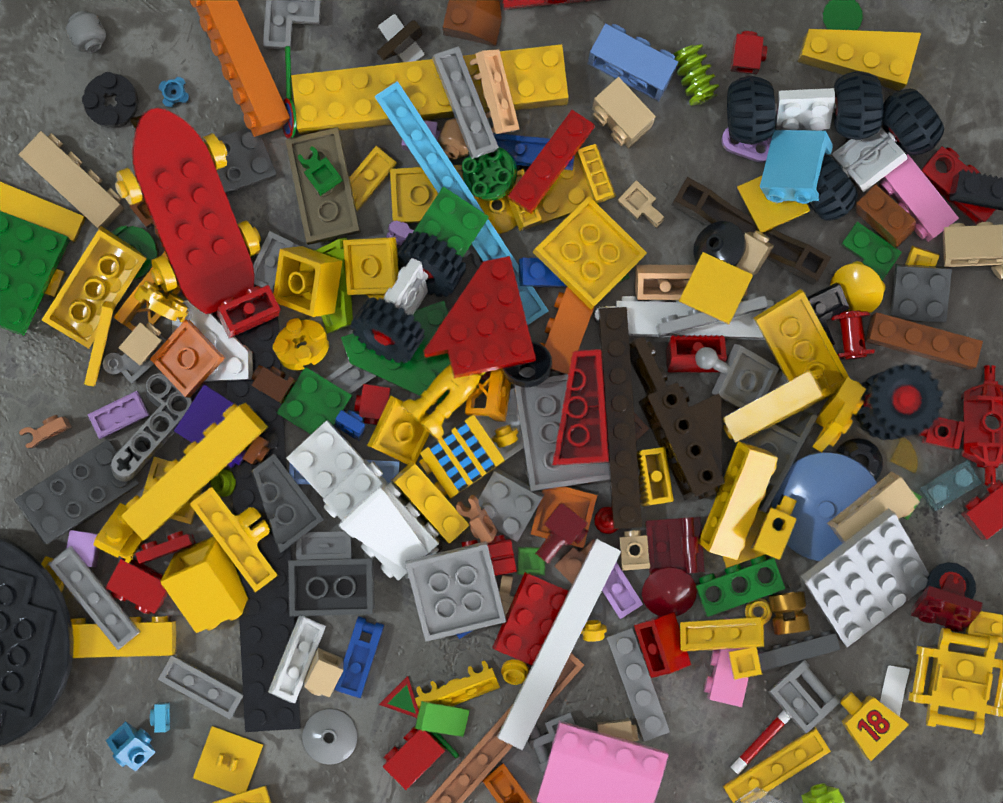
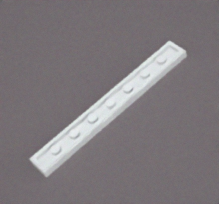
(558, 644)

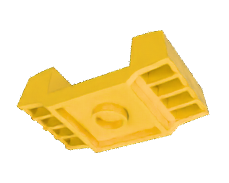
(569, 190)

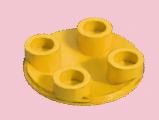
(860, 286)

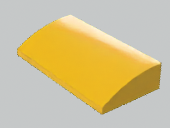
(98, 276)

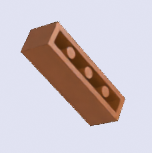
(923, 341)

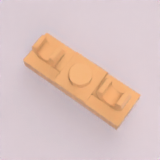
(496, 91)

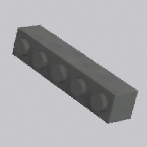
(798, 651)

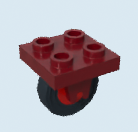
(948, 598)

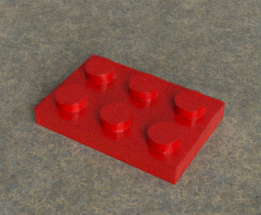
(529, 618)

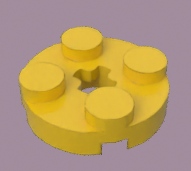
(167, 306)
(295, 333)

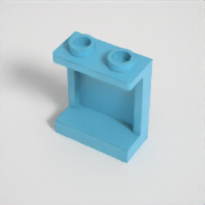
(794, 165)

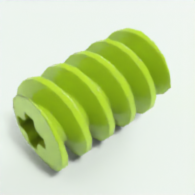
(695, 74)

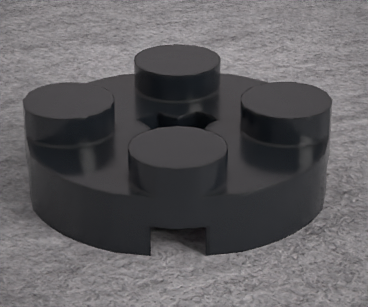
(106, 85)

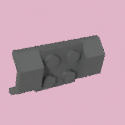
(784, 442)

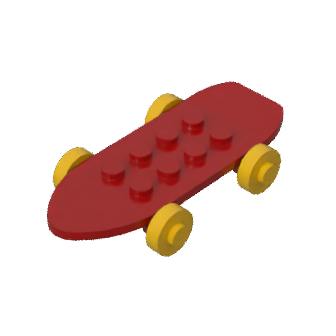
(189, 211)

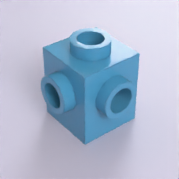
(133, 751)

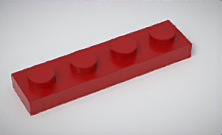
(551, 161)

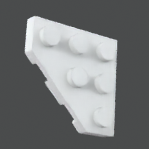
(238, 357)

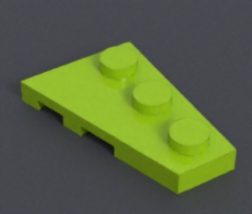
(343, 312)

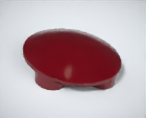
(669, 591)

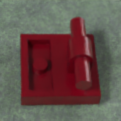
(675, 544)

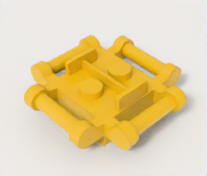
(958, 680)

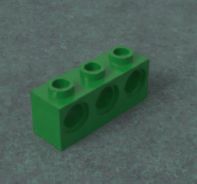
(753, 587)

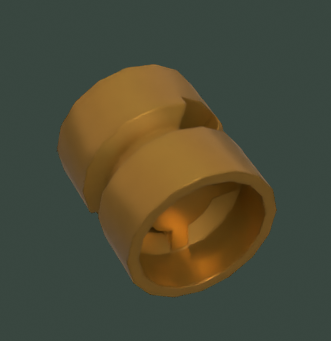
(787, 603)

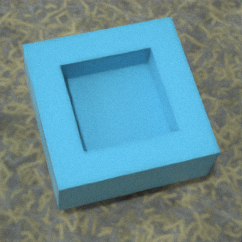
(160, 717)

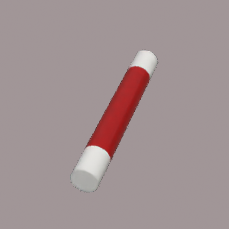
(760, 742)

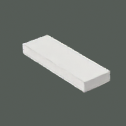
(296, 659)

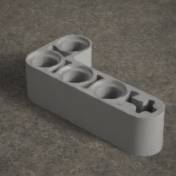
(147, 432)

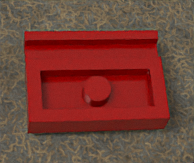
(153, 551)

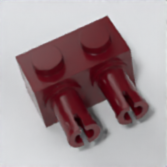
(564, 529)

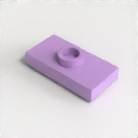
(118, 415)

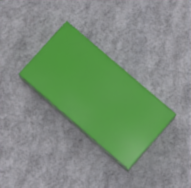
(442, 718)

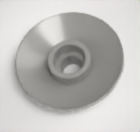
(344, 736)

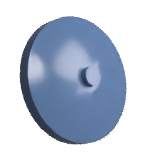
(823, 488)

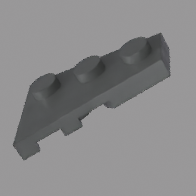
(284, 503)

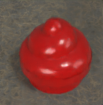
(603, 520)

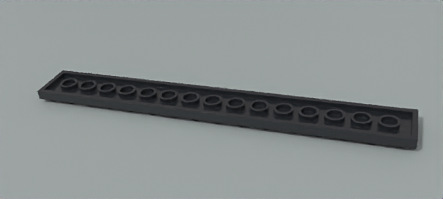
(265, 618)

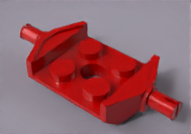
(981, 443)

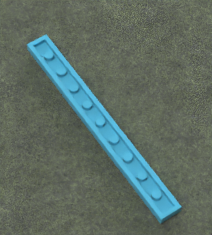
(442, 173)

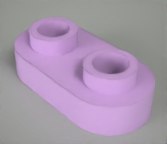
(745, 150)

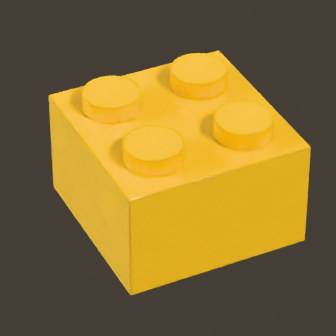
(307, 281)

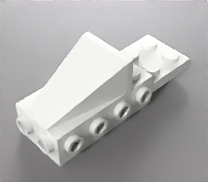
(364, 501)

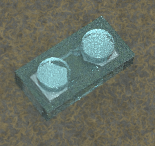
(950, 485)

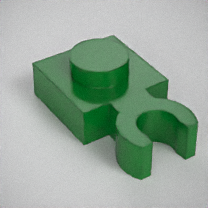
(320, 172)

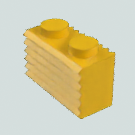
(654, 477)

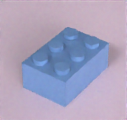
(632, 61)

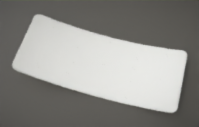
(390, 28)
(894, 688)

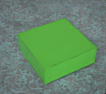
(530, 562)

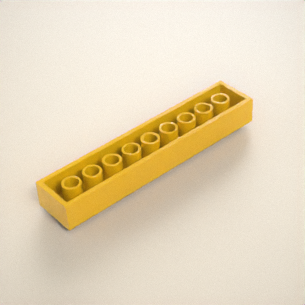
(348, 101)

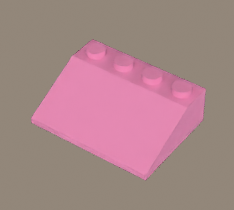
(600, 768)

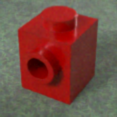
(748, 53)
(372, 402)

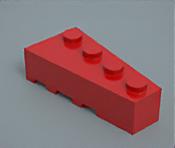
(583, 420)

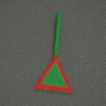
(403, 701)

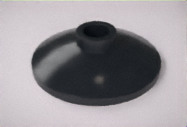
(730, 246)

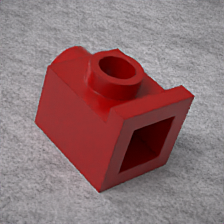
(952, 437)

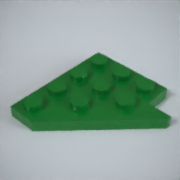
(419, 371)

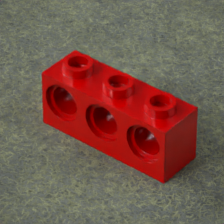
(943, 182)

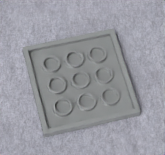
(539, 424)
(867, 578)

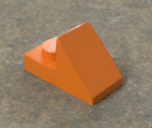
(505, 787)

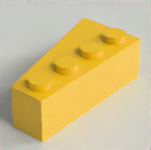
(877, 52)

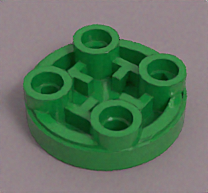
(490, 174)

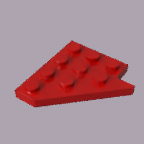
(485, 324)

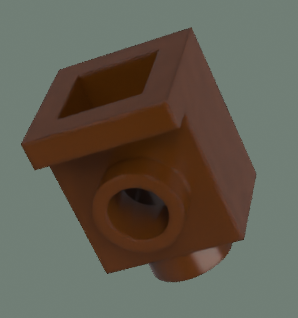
(272, 382)

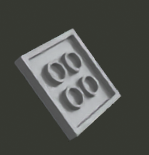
(455, 591)

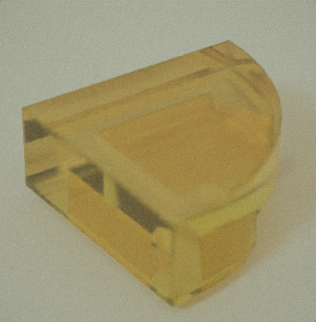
(905, 456)

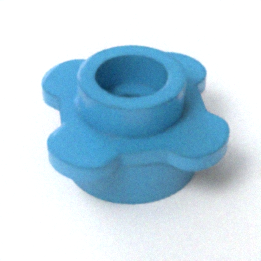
(167, 87)

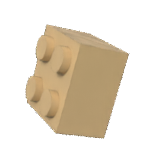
(622, 113)

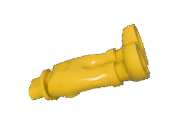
(459, 392)

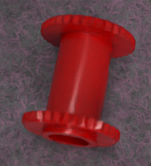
(853, 334)

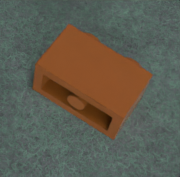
(885, 216)

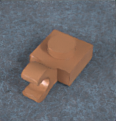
(51, 427)
(480, 522)
(573, 561)

